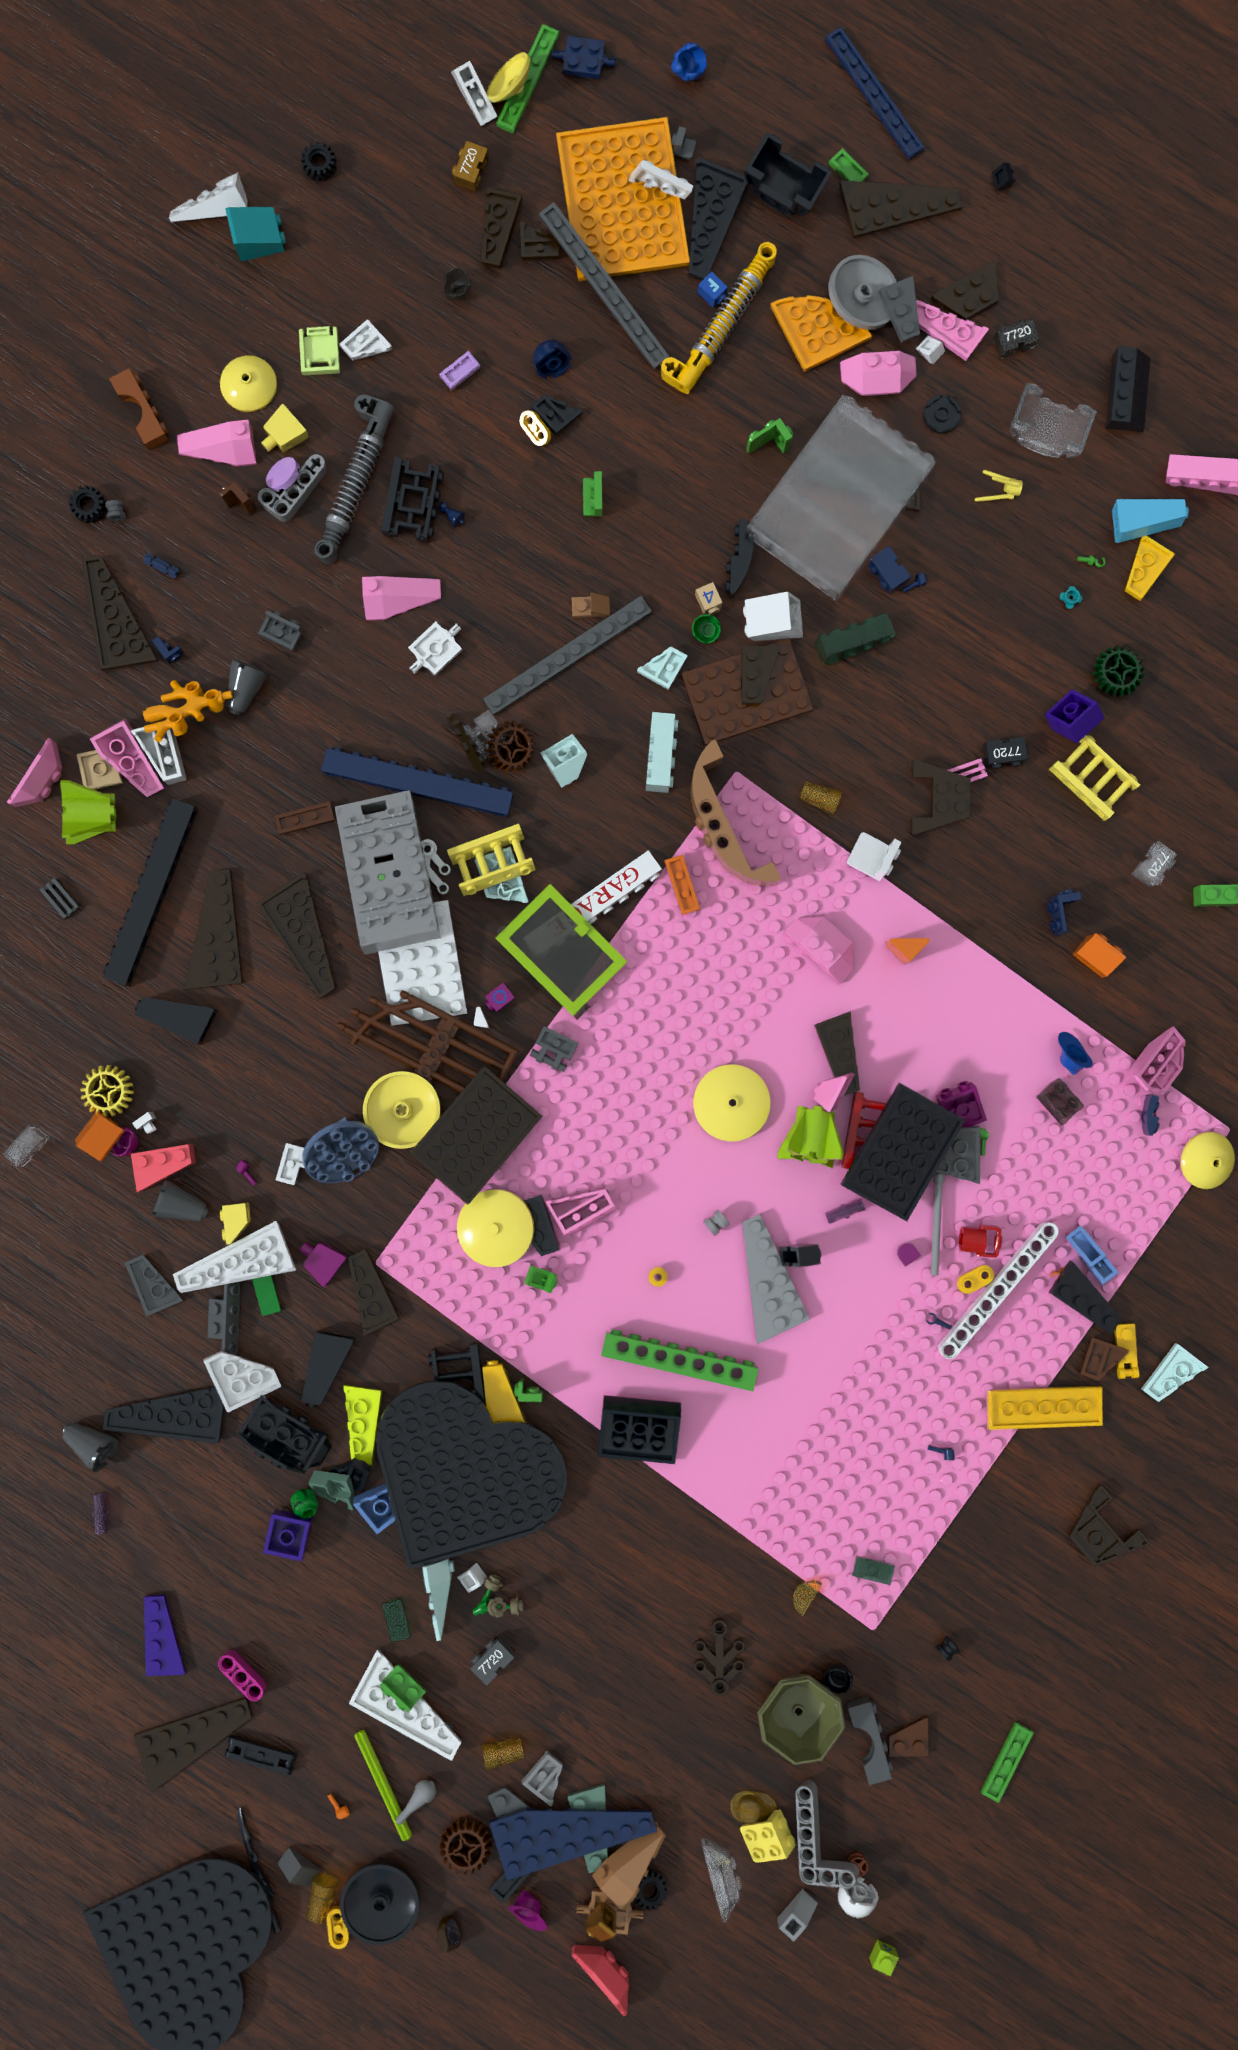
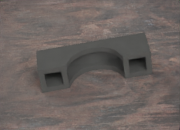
(875, 1764)

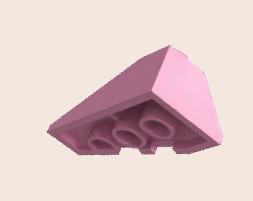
(395, 595)

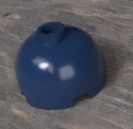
(551, 358)

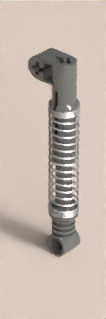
(370, 444)

